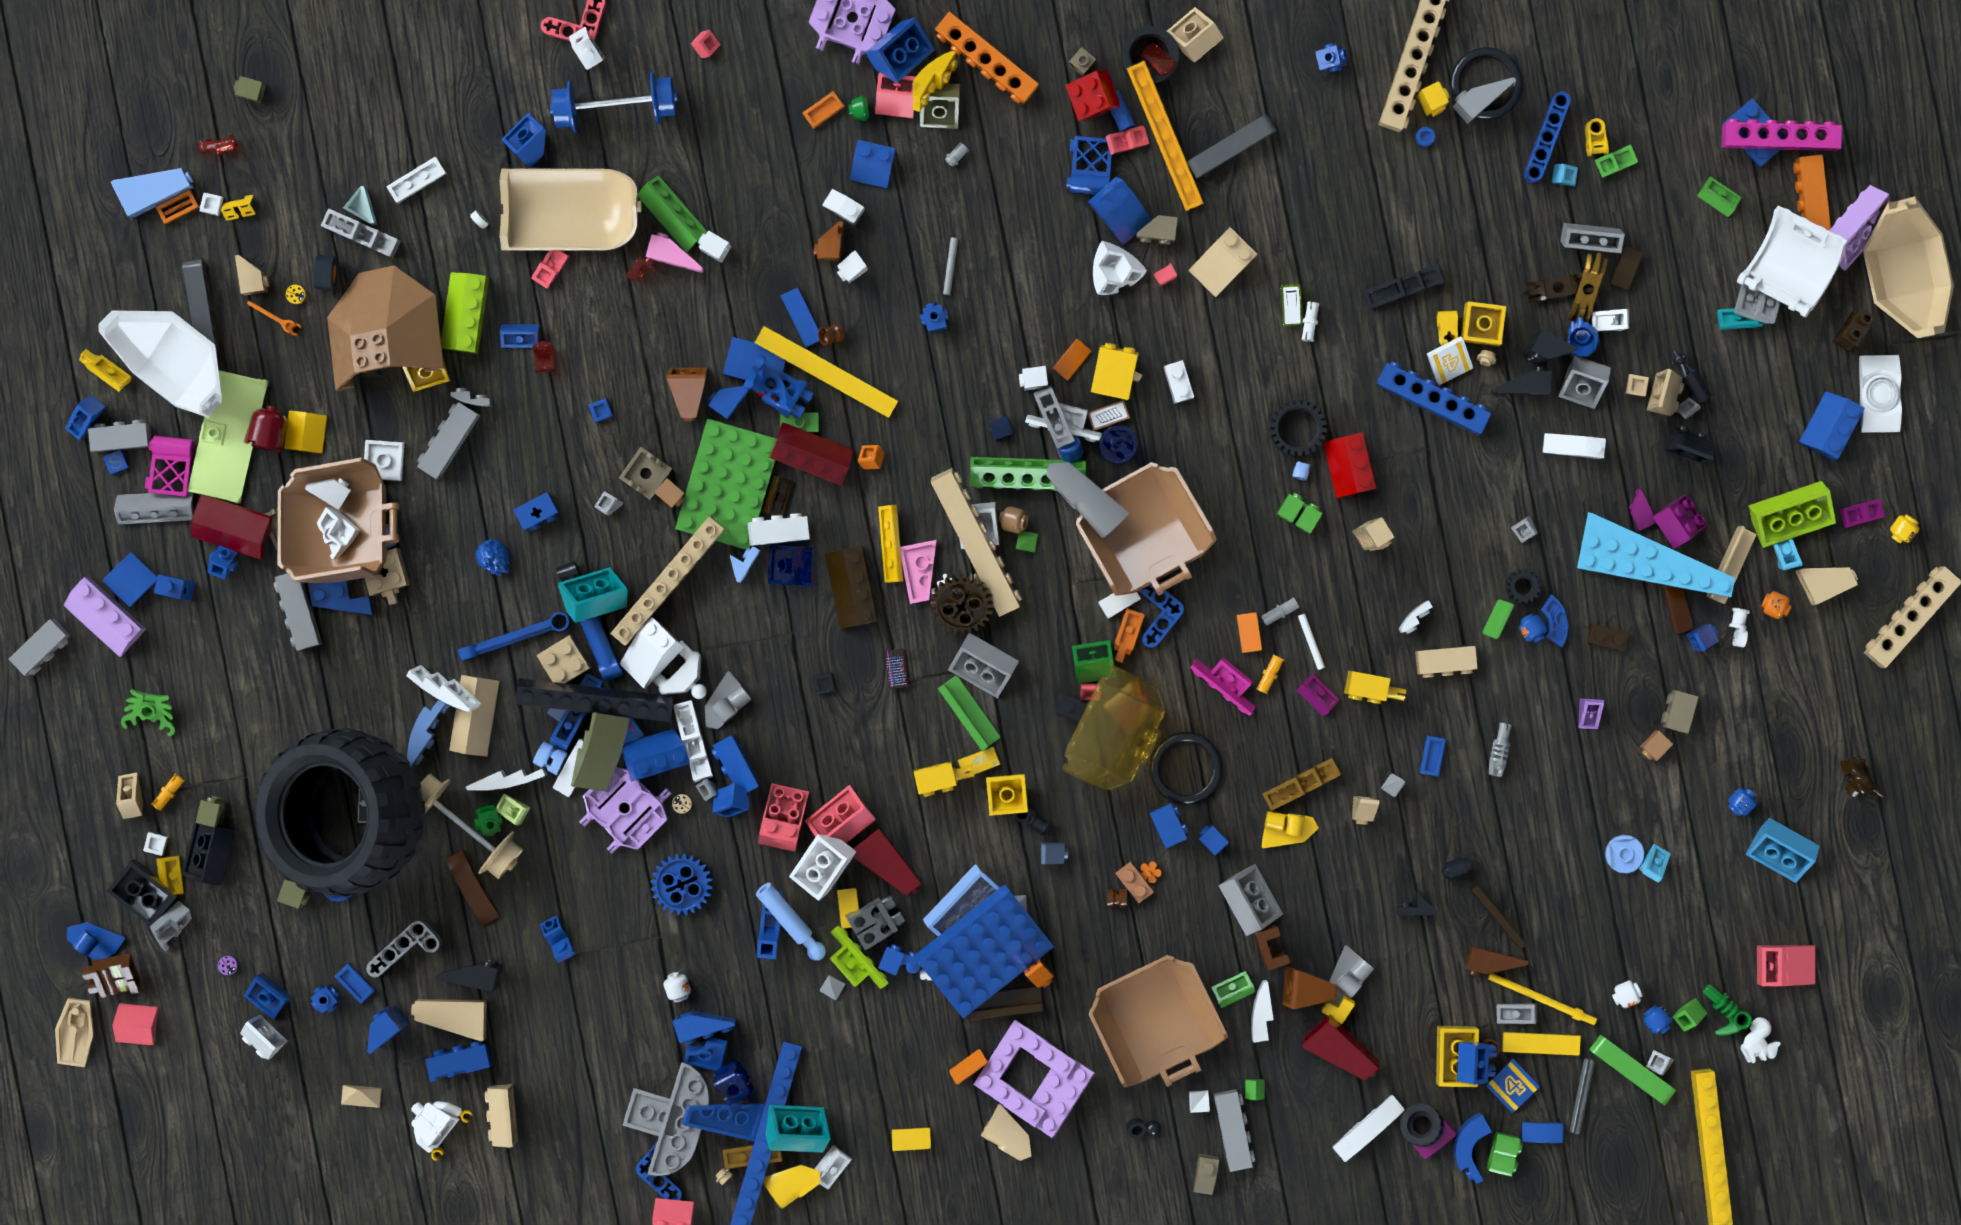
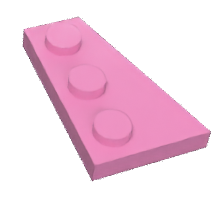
(918, 569)

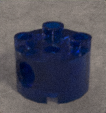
(1117, 444)
(733, 1082)

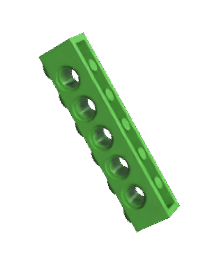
(1018, 468)

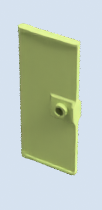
(221, 454)

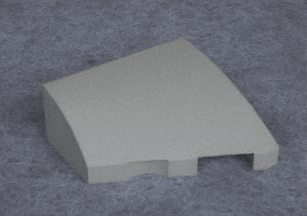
(170, 924)

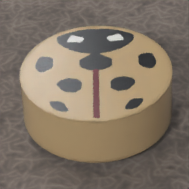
(682, 803)

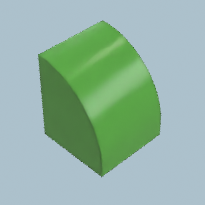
(1690, 1015)

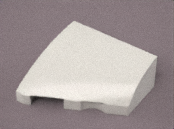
(337, 531)

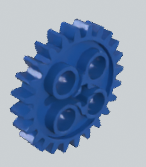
(674, 868)

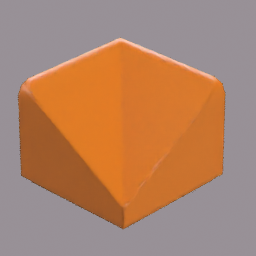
(871, 457)

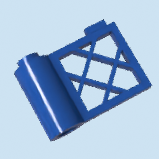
(1088, 181)

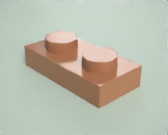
(1134, 882)

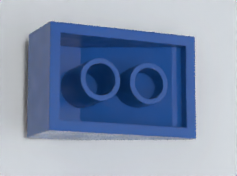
(1120, 210)

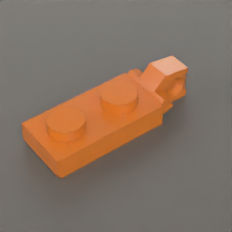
(1127, 633)

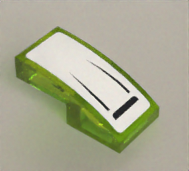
(1291, 304)

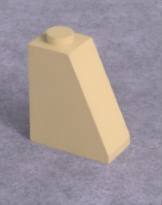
(1825, 583)

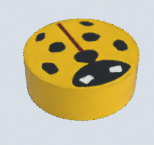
(295, 294)

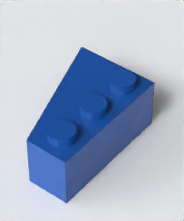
(458, 1060)

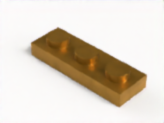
(740, 1156)

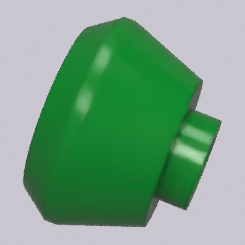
(859, 109)

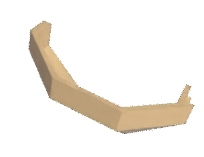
(1910, 268)

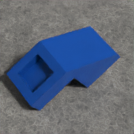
(557, 938)

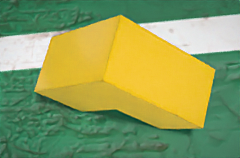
(1339, 1011)

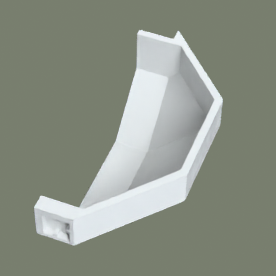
(167, 357)

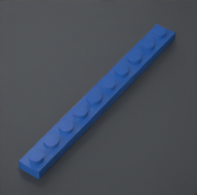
(760, 1153)

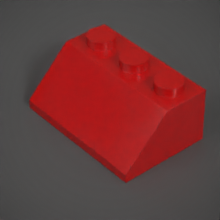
(1349, 465)

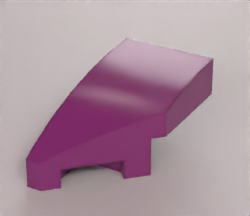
(1641, 511)

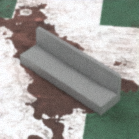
(153, 508)

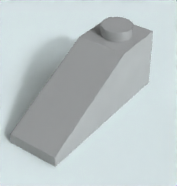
(1053, 416)

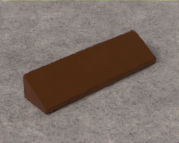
(1678, 609)

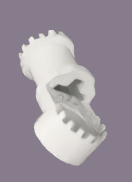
(1738, 622)

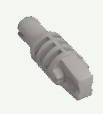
(1500, 751)

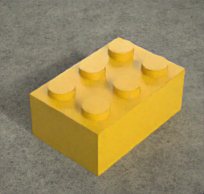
(1447, 1053)

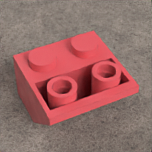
(895, 98)
(672, 1212)

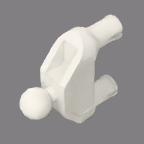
(685, 677)

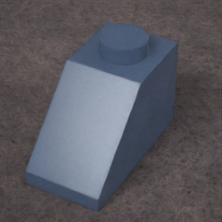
(1053, 853)

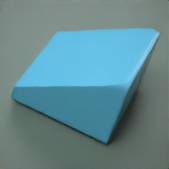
(1564, 175)

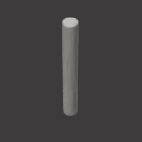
(950, 266)

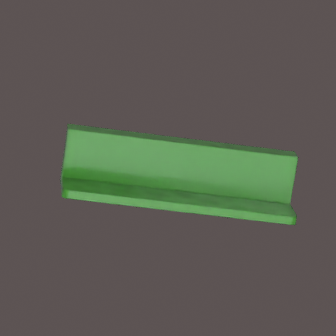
(671, 213)
(969, 712)

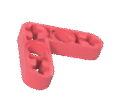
(590, 3)

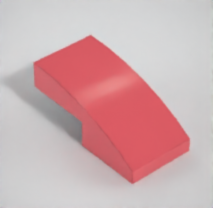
(1127, 140)
(550, 267)

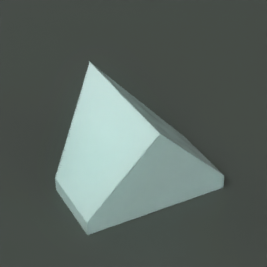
(361, 206)

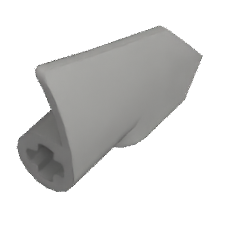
(725, 702)
(1349, 974)

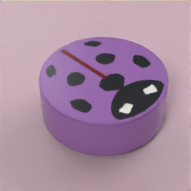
(228, 965)

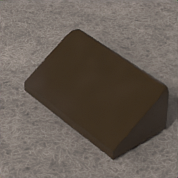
(777, 496)

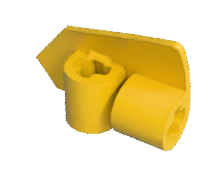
(1287, 829)
(791, 1184)

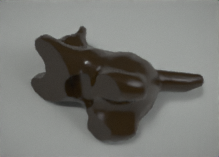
(1859, 782)

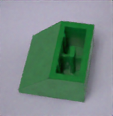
(1092, 661)

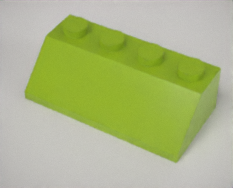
(464, 312)
(1792, 514)

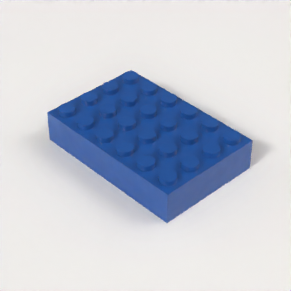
(983, 951)

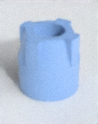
(1301, 471)

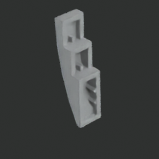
(360, 233)

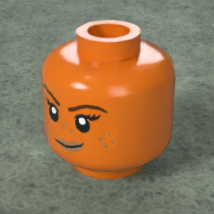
(1776, 605)

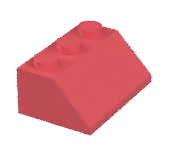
(841, 816)

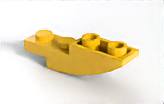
(932, 77)

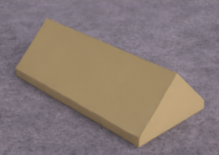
(473, 728)

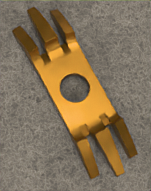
(1588, 277)

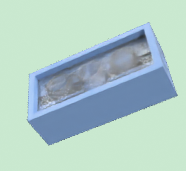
(960, 900)

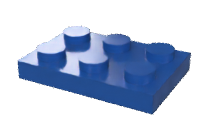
(1753, 111)

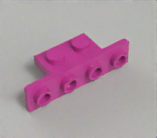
(1227, 681)

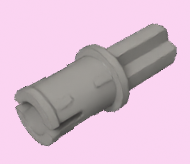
(1280, 611)

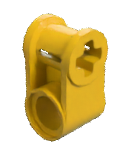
(1596, 139)
(1447, 324)

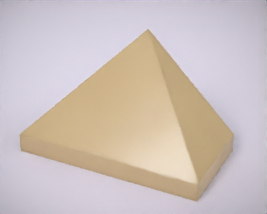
(361, 1096)

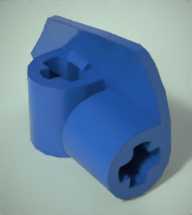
(94, 940)

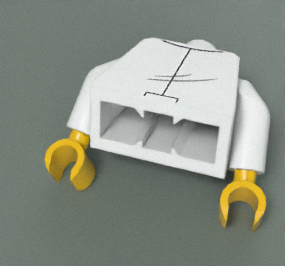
(434, 1124)

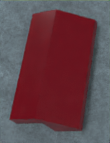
(230, 526)

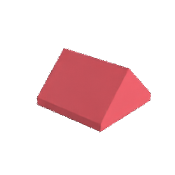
(135, 1024)

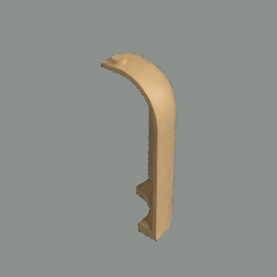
(567, 209)

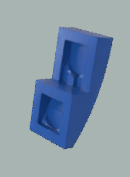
(1542, 1132)

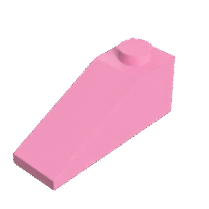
(666, 251)

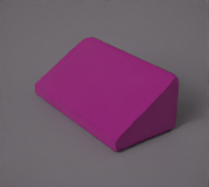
(1318, 695)

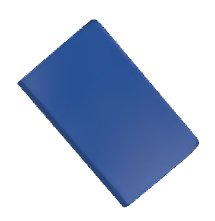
(519, 335)

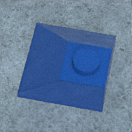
(526, 140)

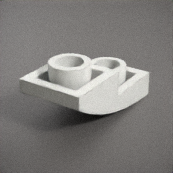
(1411, 621)

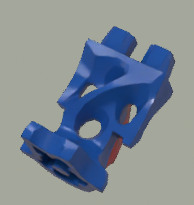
(780, 397)

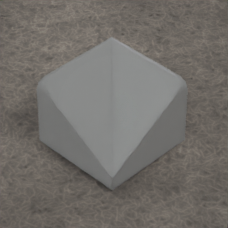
(1393, 785)

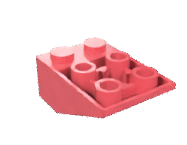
(783, 817)
(1785, 965)

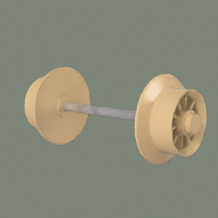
(502, 856)

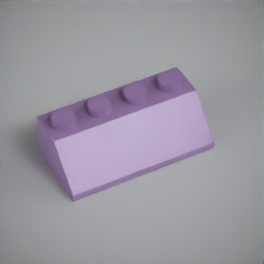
(1859, 222)
(103, 616)

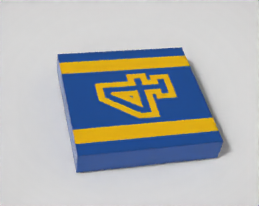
(1512, 1085)

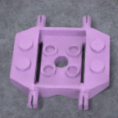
(851, 33)
(615, 821)

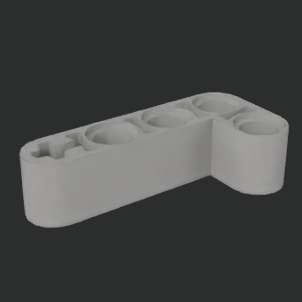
(400, 950)

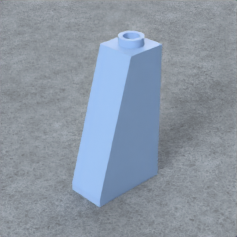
(147, 191)

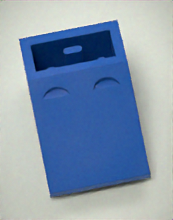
(697, 1024)

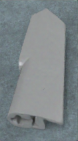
(1086, 497)

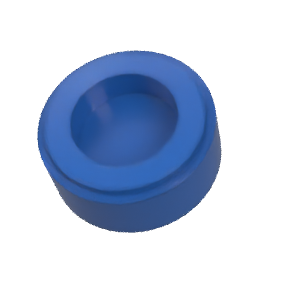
(1425, 137)

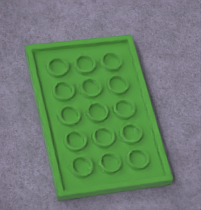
(727, 481)

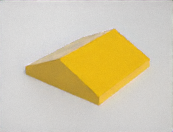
(305, 432)

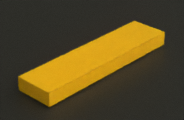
(890, 543)
(1541, 1043)

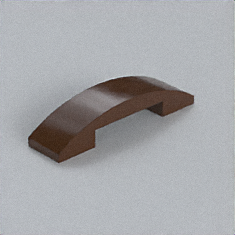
(471, 888)

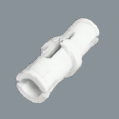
(1310, 321)

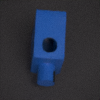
(174, 587)

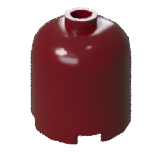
(267, 429)

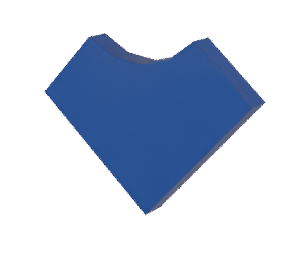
(708, 1055)

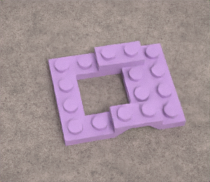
(1057, 1091)

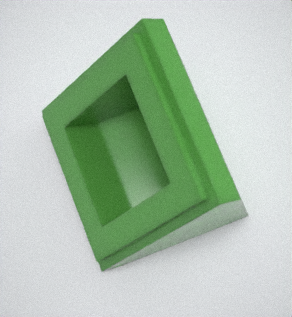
(1254, 1089)

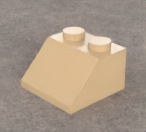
(1195, 34)

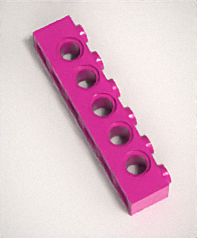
(1732, 139)

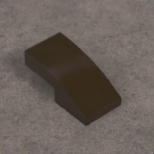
(1626, 267)

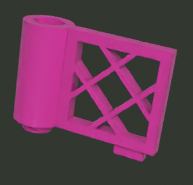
(170, 449)

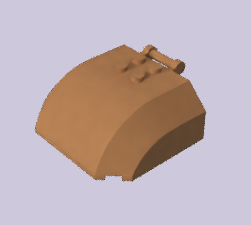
(1156, 536)
(301, 542)
(1156, 1021)

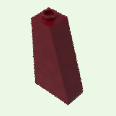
(883, 859)
(1340, 1048)

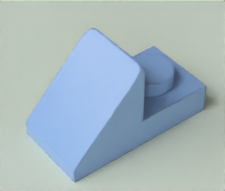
(741, 568)

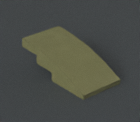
(600, 752)

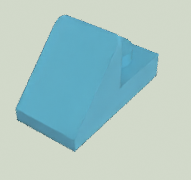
(1787, 554)
(1655, 863)

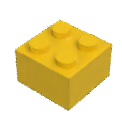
(1483, 323)

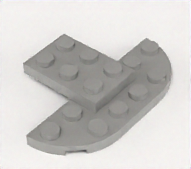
(665, 1117)

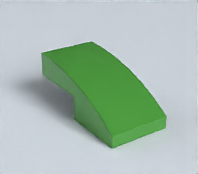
(1616, 161)

